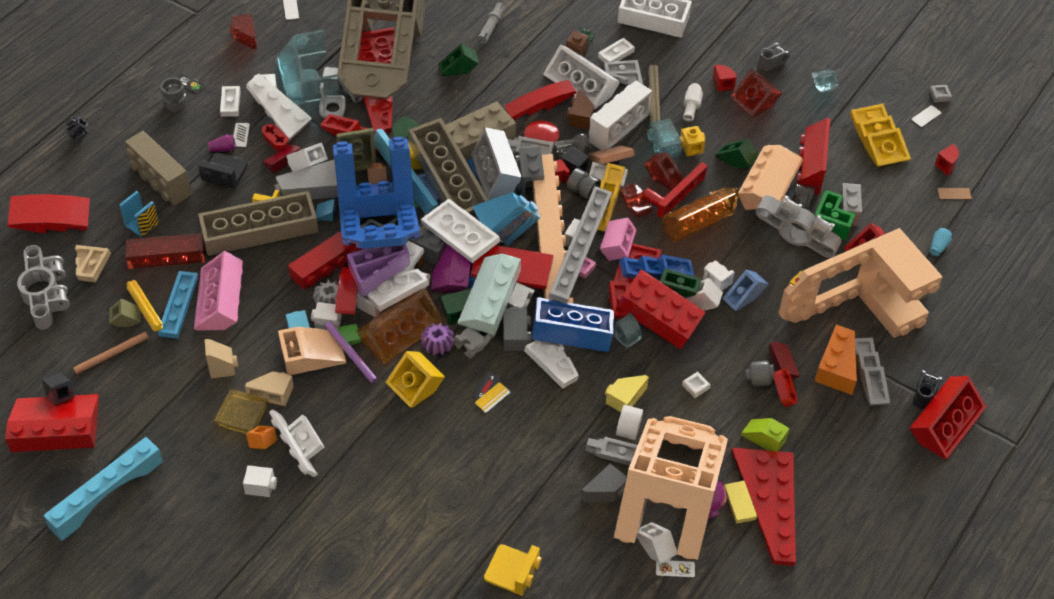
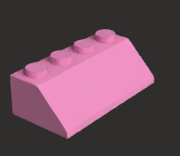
(219, 293)

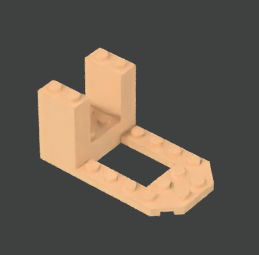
(888, 282)
(672, 481)

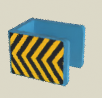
(137, 218)

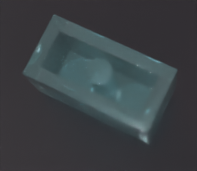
(665, 137)

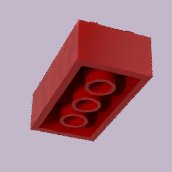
(660, 309)

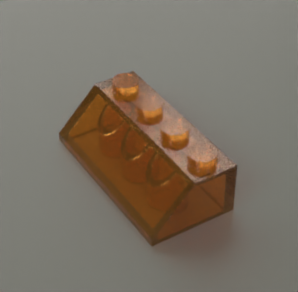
(700, 213)
(399, 326)

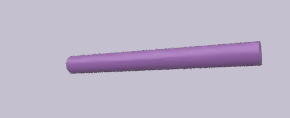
(350, 351)

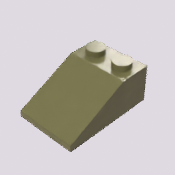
(362, 147)

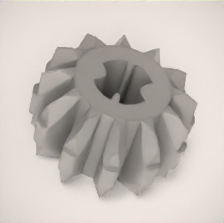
(326, 293)

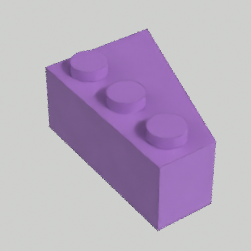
(376, 265)

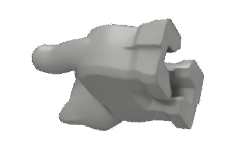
(472, 341)

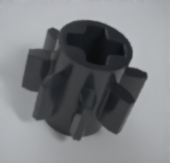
(76, 127)

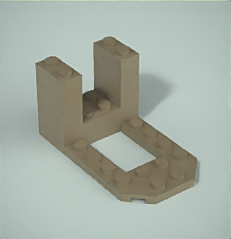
(376, 78)

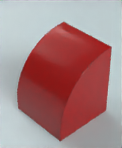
(724, 78)
(947, 159)

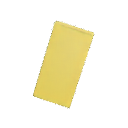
(740, 502)

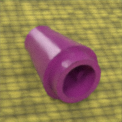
(222, 144)

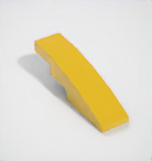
(611, 182)

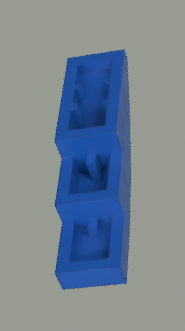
(654, 266)

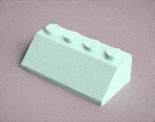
(491, 293)

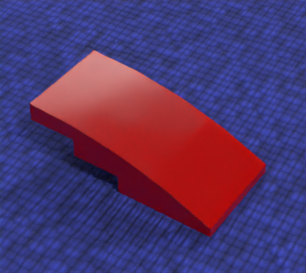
(49, 212)

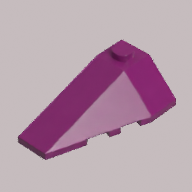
(451, 272)

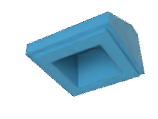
(326, 210)

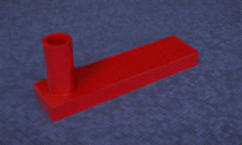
(666, 204)

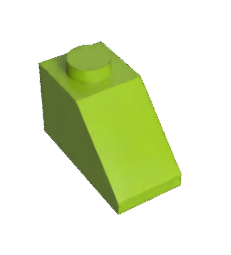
(766, 433)

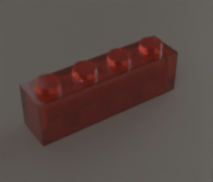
(165, 250)

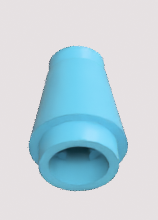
(941, 239)

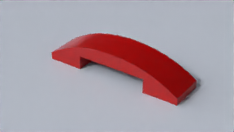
(346, 292)

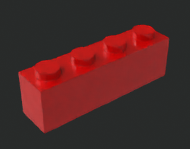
(320, 261)

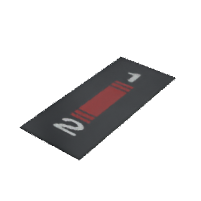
(487, 383)

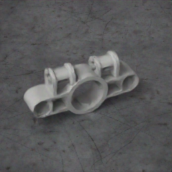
(817, 233)
(48, 300)

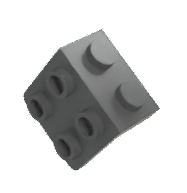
(530, 166)

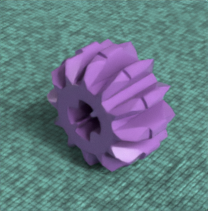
(437, 339)

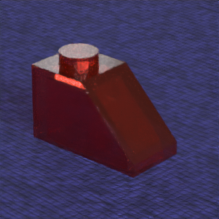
(243, 30)
(664, 170)

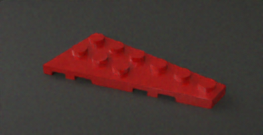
(771, 490)

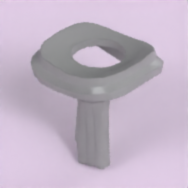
(326, 100)

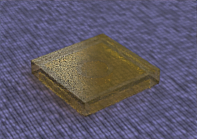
(241, 411)

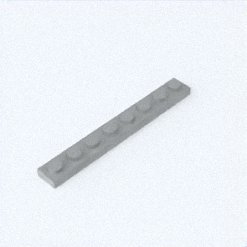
(580, 245)

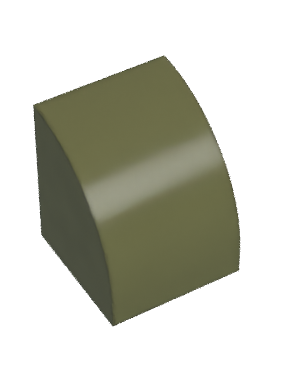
(124, 314)

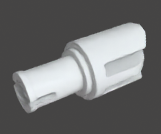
(692, 101)

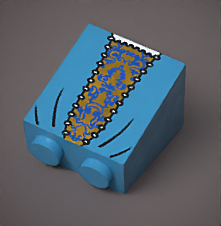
(507, 216)

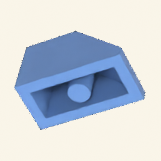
(745, 290)

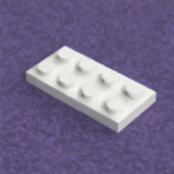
(460, 230)

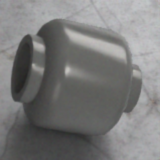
(760, 373)

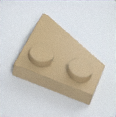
(90, 262)

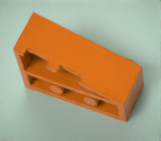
(839, 361)

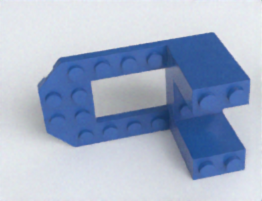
(376, 199)

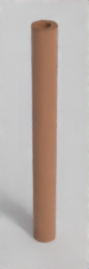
(110, 353)

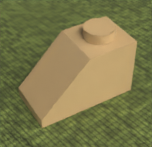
(220, 359)
(272, 386)

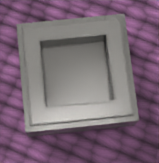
(940, 93)

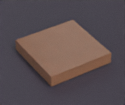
(611, 154)

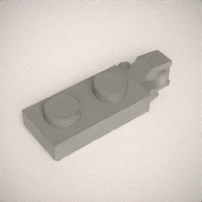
(524, 142)
(612, 449)

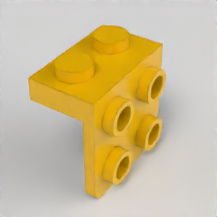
(513, 568)

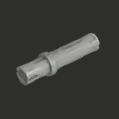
(493, 18)

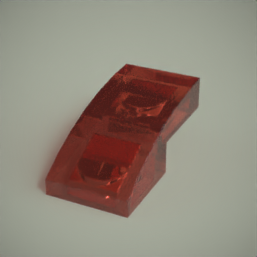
(633, 199)

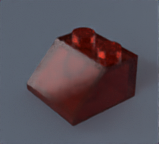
(755, 93)

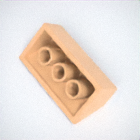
(769, 175)

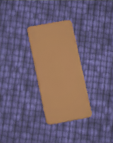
(954, 193)

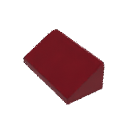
(280, 159)
(783, 359)

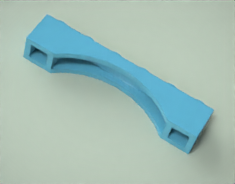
(72, 511)

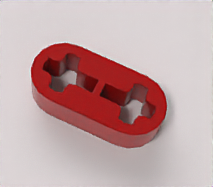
(277, 135)
(785, 387)

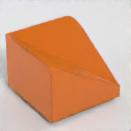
(261, 437)

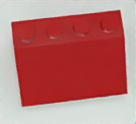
(42, 425)

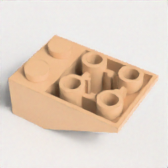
(309, 349)

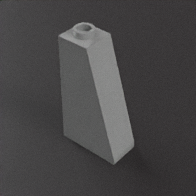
(317, 179)

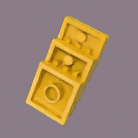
(880, 135)

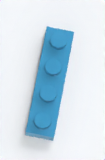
(178, 304)

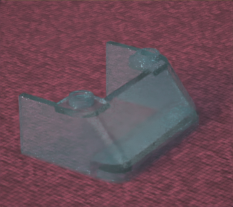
(301, 84)

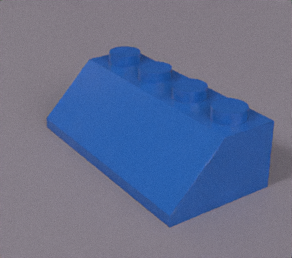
(573, 324)

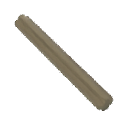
(654, 86)

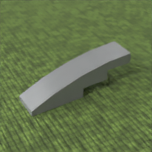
(871, 372)

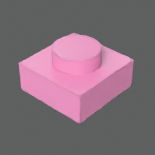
(587, 268)

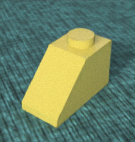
(626, 391)

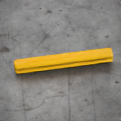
(144, 305)

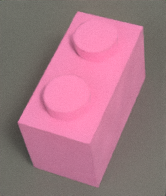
(618, 239)

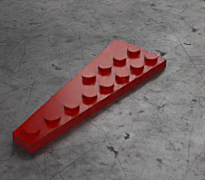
(378, 47)

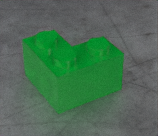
(830, 211)

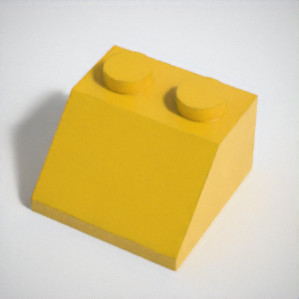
(414, 378)

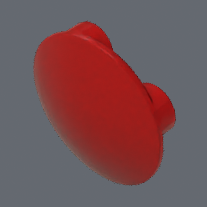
(542, 131)

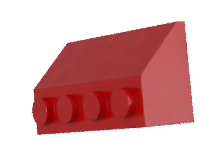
(814, 155)
(948, 416)

